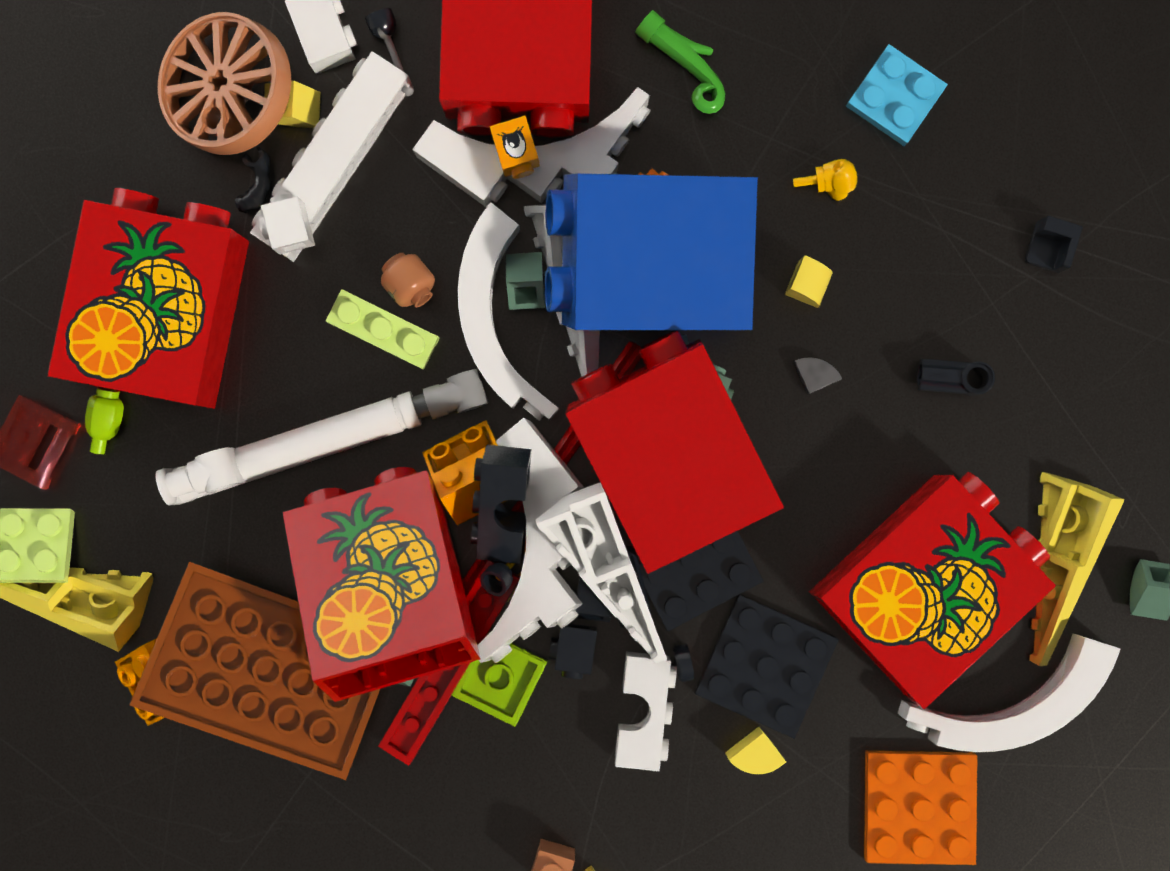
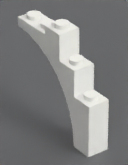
(479, 173)
(541, 588)

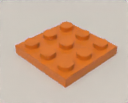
(920, 807)

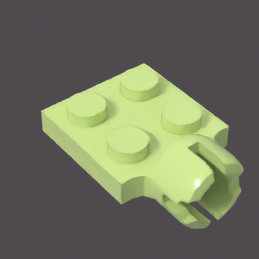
(35, 545)

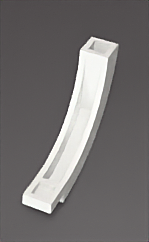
(475, 290)
(1038, 716)

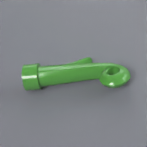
(685, 53)

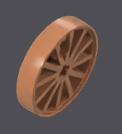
(225, 84)

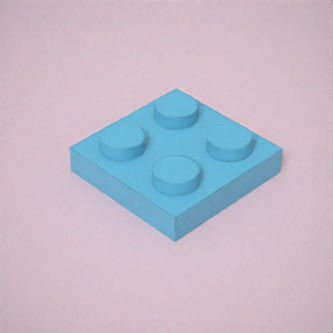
(896, 95)

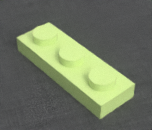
(382, 329)

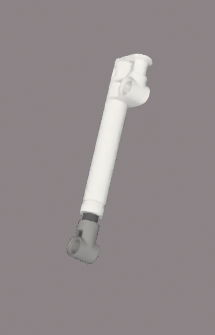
(236, 466)

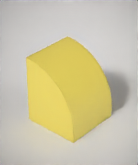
(302, 106)
(809, 281)
(755, 754)

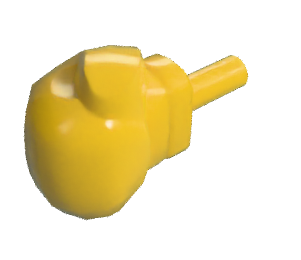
(834, 177)

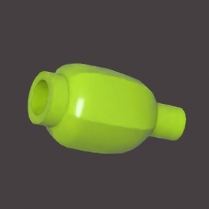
(103, 417)

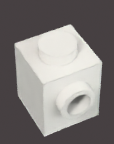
(286, 224)

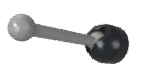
(383, 25)

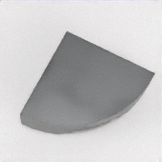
(816, 373)

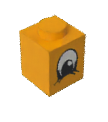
(515, 147)

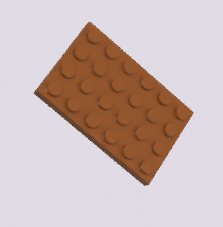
(241, 670)

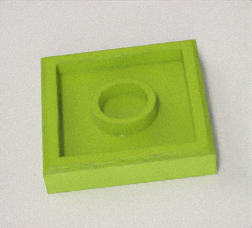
(502, 686)

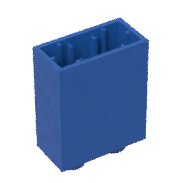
(653, 252)

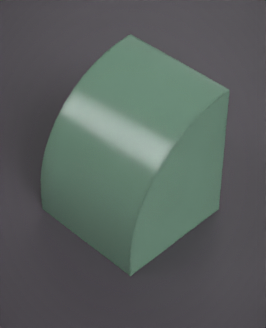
(525, 281)
(1150, 590)

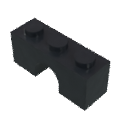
(502, 477)

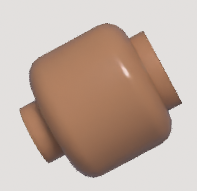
(407, 280)

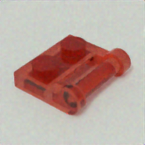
(24, 432)

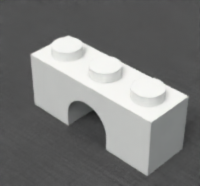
(643, 743)

